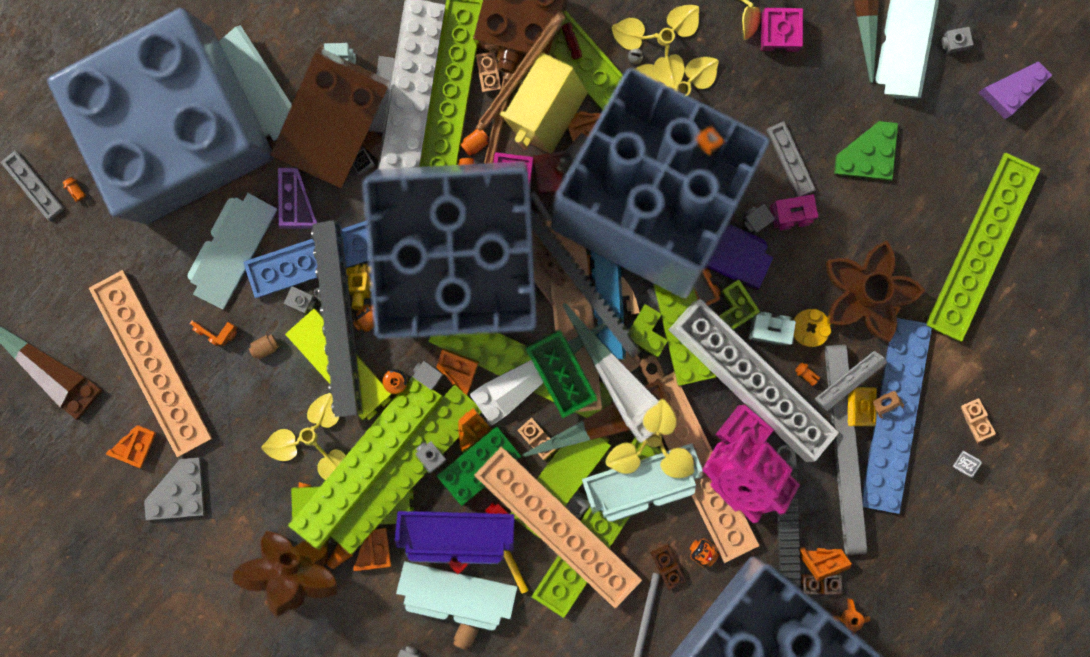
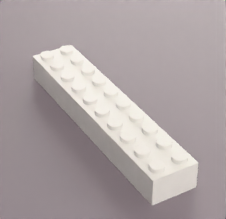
(411, 84)
(753, 381)

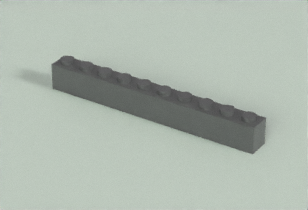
(337, 319)

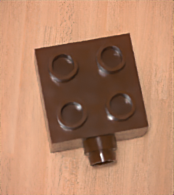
(514, 27)

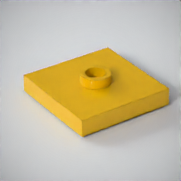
(861, 407)

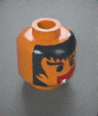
(364, 318)
(402, 381)
(704, 552)

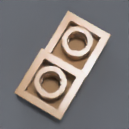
(488, 71)
(627, 292)
(977, 420)
(535, 436)

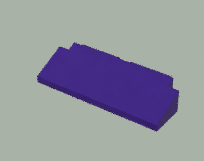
(740, 257)
(449, 535)

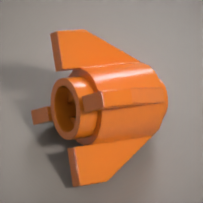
(848, 615)

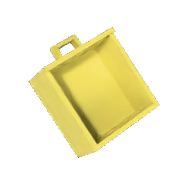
(545, 104)

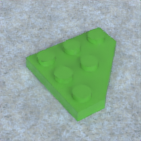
(870, 154)

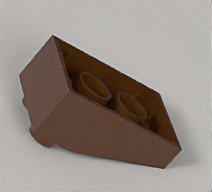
(330, 117)

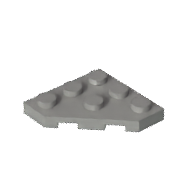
(178, 493)

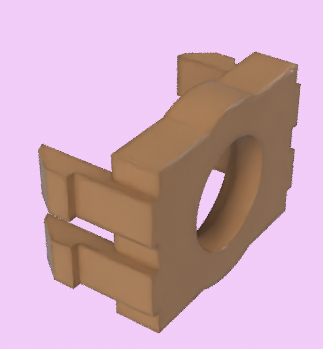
(643, 364)
(896, 401)

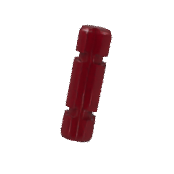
(571, 41)

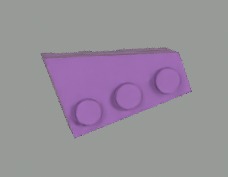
(1015, 89)
(293, 201)

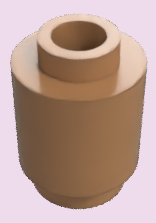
(263, 346)
(465, 636)

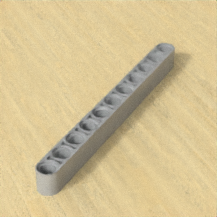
(846, 458)

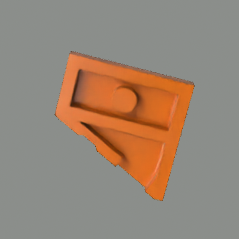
(583, 123)
(458, 369)
(471, 429)
(134, 446)
(374, 551)
(825, 562)

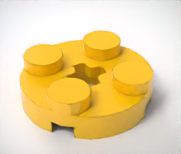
(821, 332)

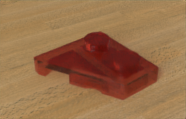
(546, 171)

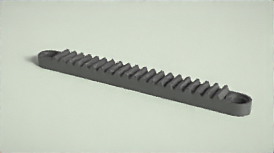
(581, 281)
(789, 532)

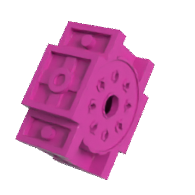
(751, 477)

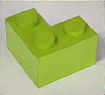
(741, 305)
(642, 331)

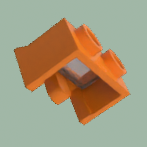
(705, 289)

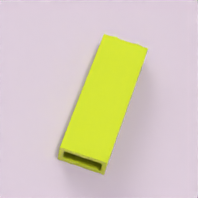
(309, 339)

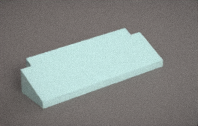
(906, 47)
(257, 82)
(234, 241)
(628, 494)
(444, 592)

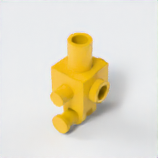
(359, 284)

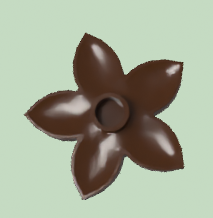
(870, 291)
(287, 573)

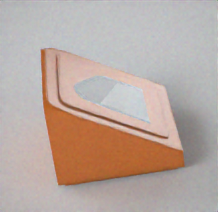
(709, 140)

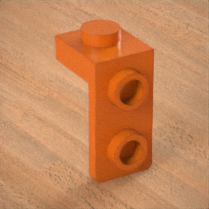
(227, 333)

